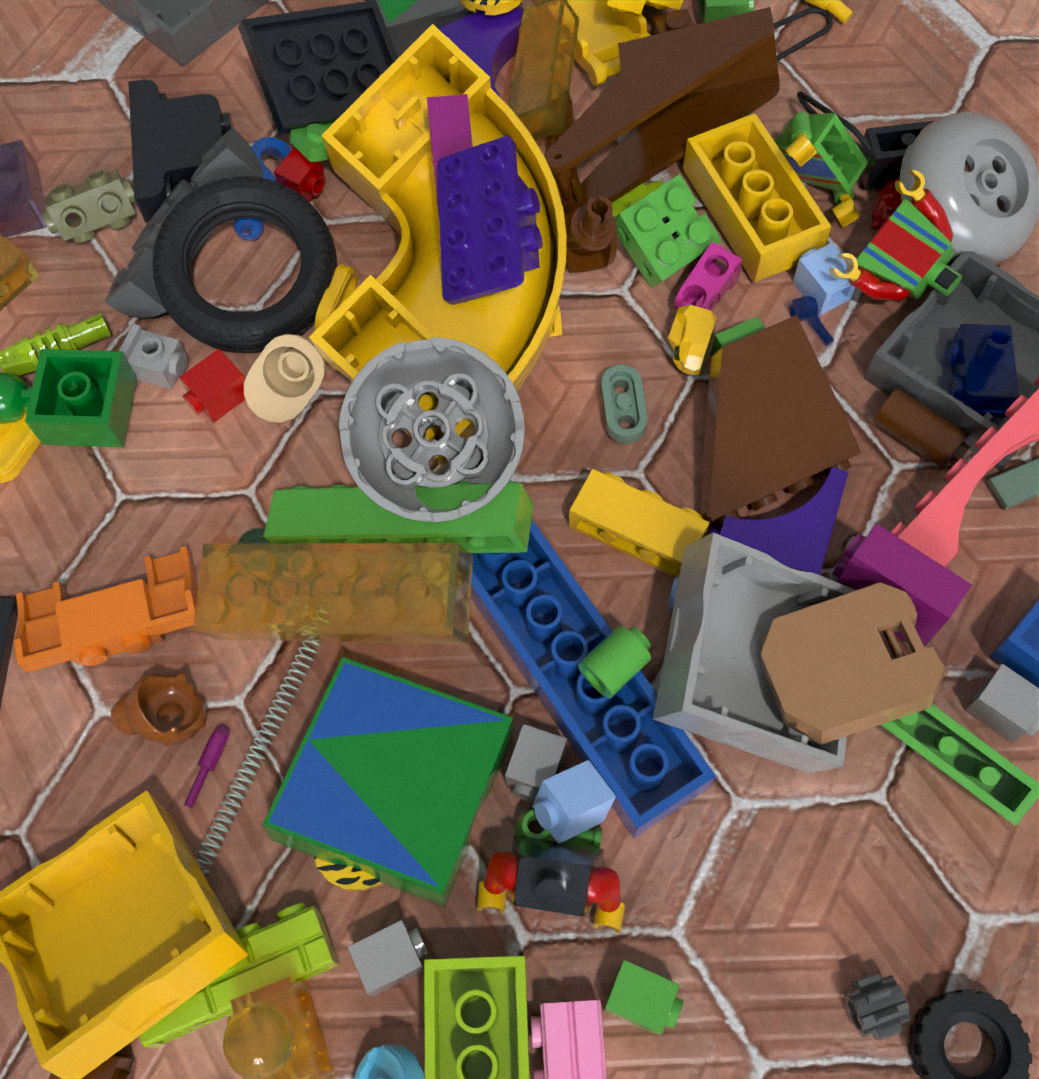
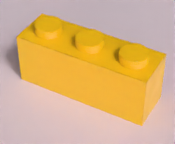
(635, 521)

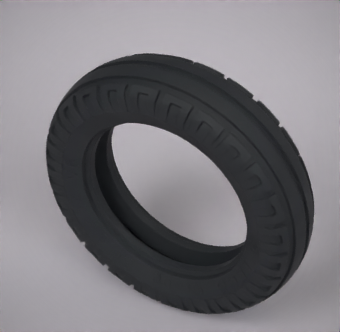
(231, 200)

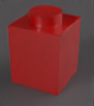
(213, 386)

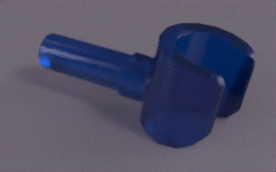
(807, 309)

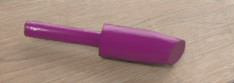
(208, 761)

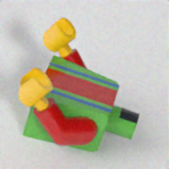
(906, 251)

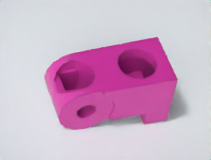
(709, 279)

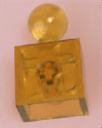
(277, 1034)

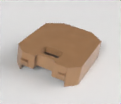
(836, 671)

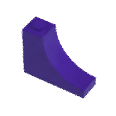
(487, 39)
(797, 537)

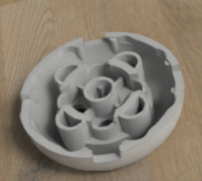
(991, 204)
(387, 400)

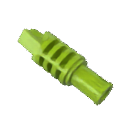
(24, 355)

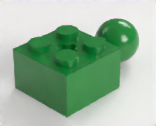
(73, 398)

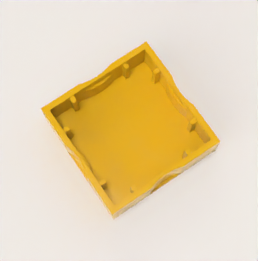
(111, 938)

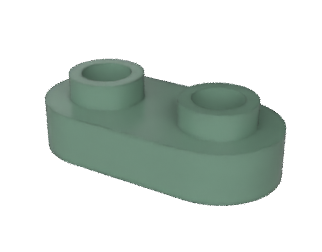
(626, 406)

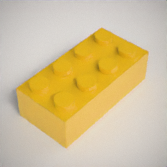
(754, 196)

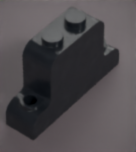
(169, 140)

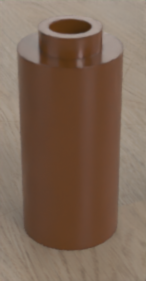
(922, 429)

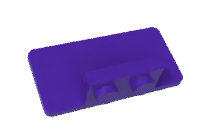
(485, 222)

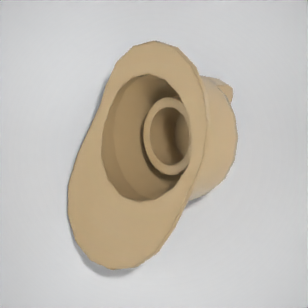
(284, 378)

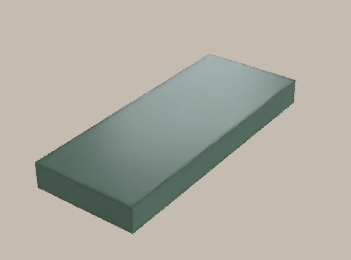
(1016, 485)

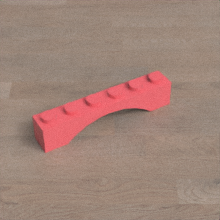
(940, 515)

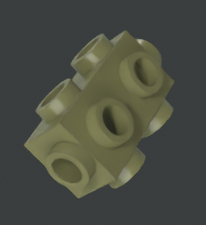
(97, 201)

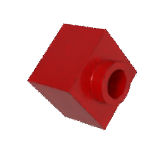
(301, 174)

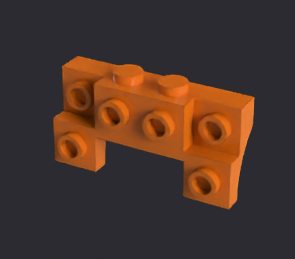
(106, 620)

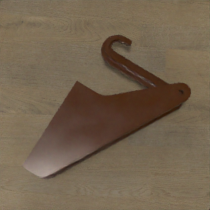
(664, 94)

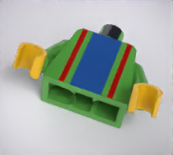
(824, 156)

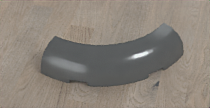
(134, 289)

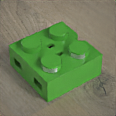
(665, 231)

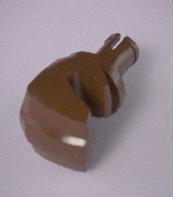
(591, 236)

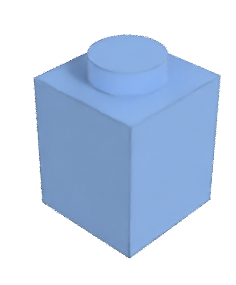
(814, 279)
(573, 801)

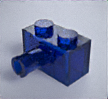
(983, 368)

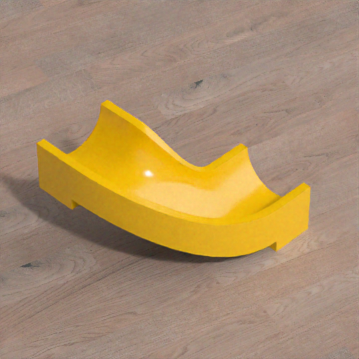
(387, 159)

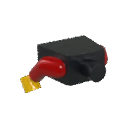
(553, 879)

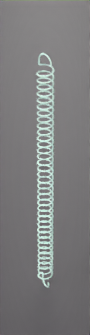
(253, 762)

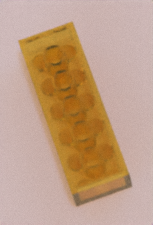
(335, 592)

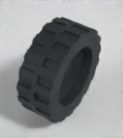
(944, 1011)

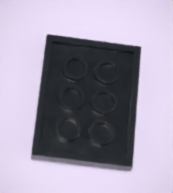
(317, 60)

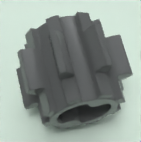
(877, 1006)

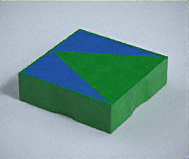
(390, 780)

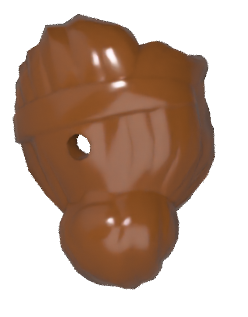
(159, 698)

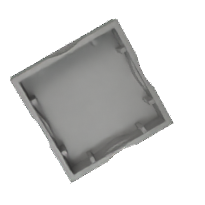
(714, 647)

